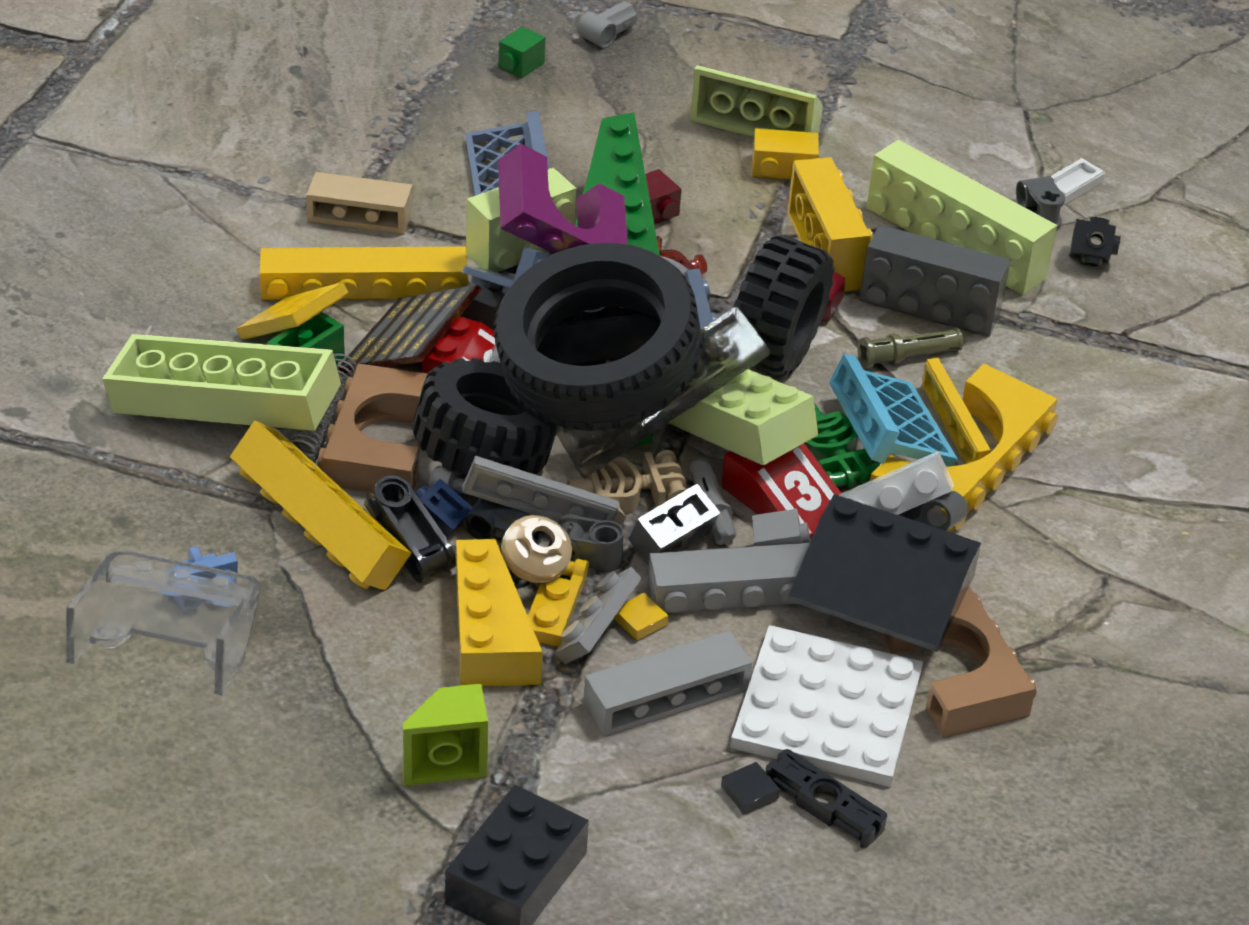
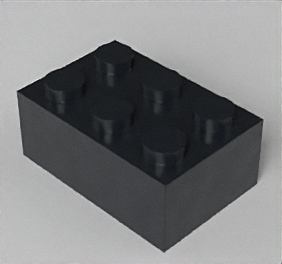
(516, 860)

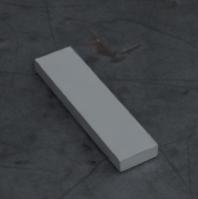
(534, 493)

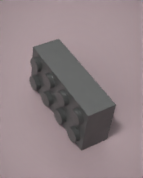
(934, 280)

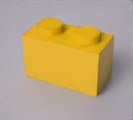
(777, 149)

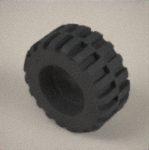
(786, 299)
(472, 413)

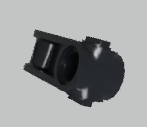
(411, 526)

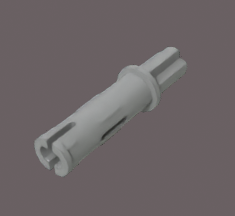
(704, 476)

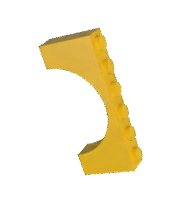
(1014, 416)

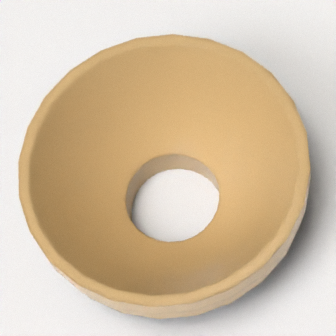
(530, 560)

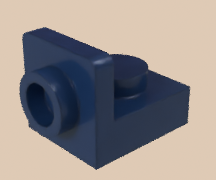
(444, 506)

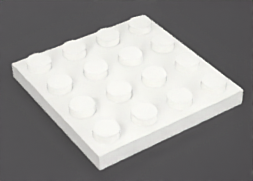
(828, 704)

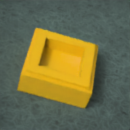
(641, 616)

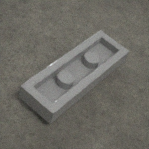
(597, 614)

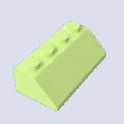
(748, 104)

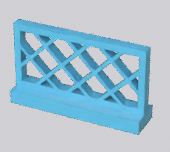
(885, 412)

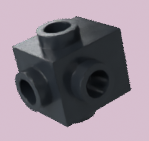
(1098, 229)

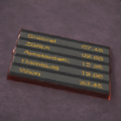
(411, 328)

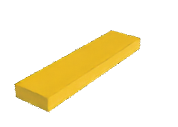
(953, 412)

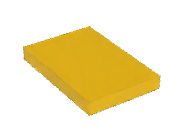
(292, 311)

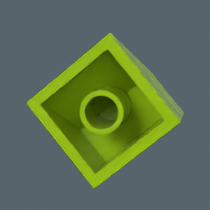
(446, 737)

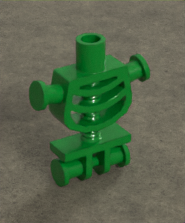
(837, 450)

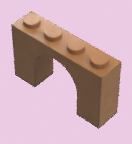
(372, 397)
(987, 695)

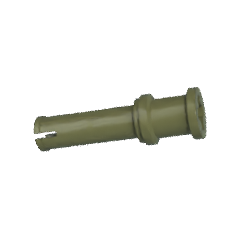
(896, 348)

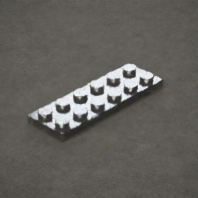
(727, 351)

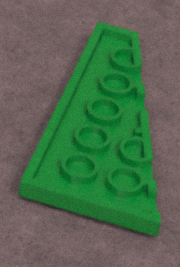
(620, 166)

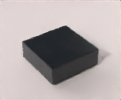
(750, 787)

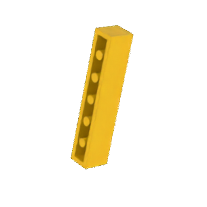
(363, 270)
(320, 507)

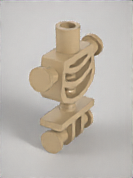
(620, 475)

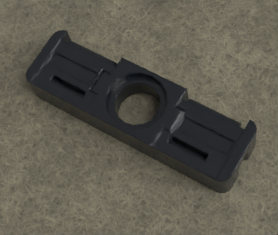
(848, 812)

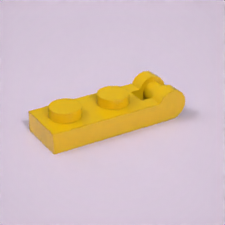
(556, 603)

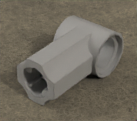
(604, 27)

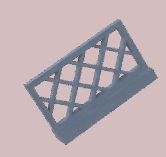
(531, 136)

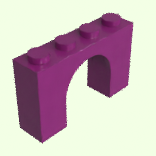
(532, 215)

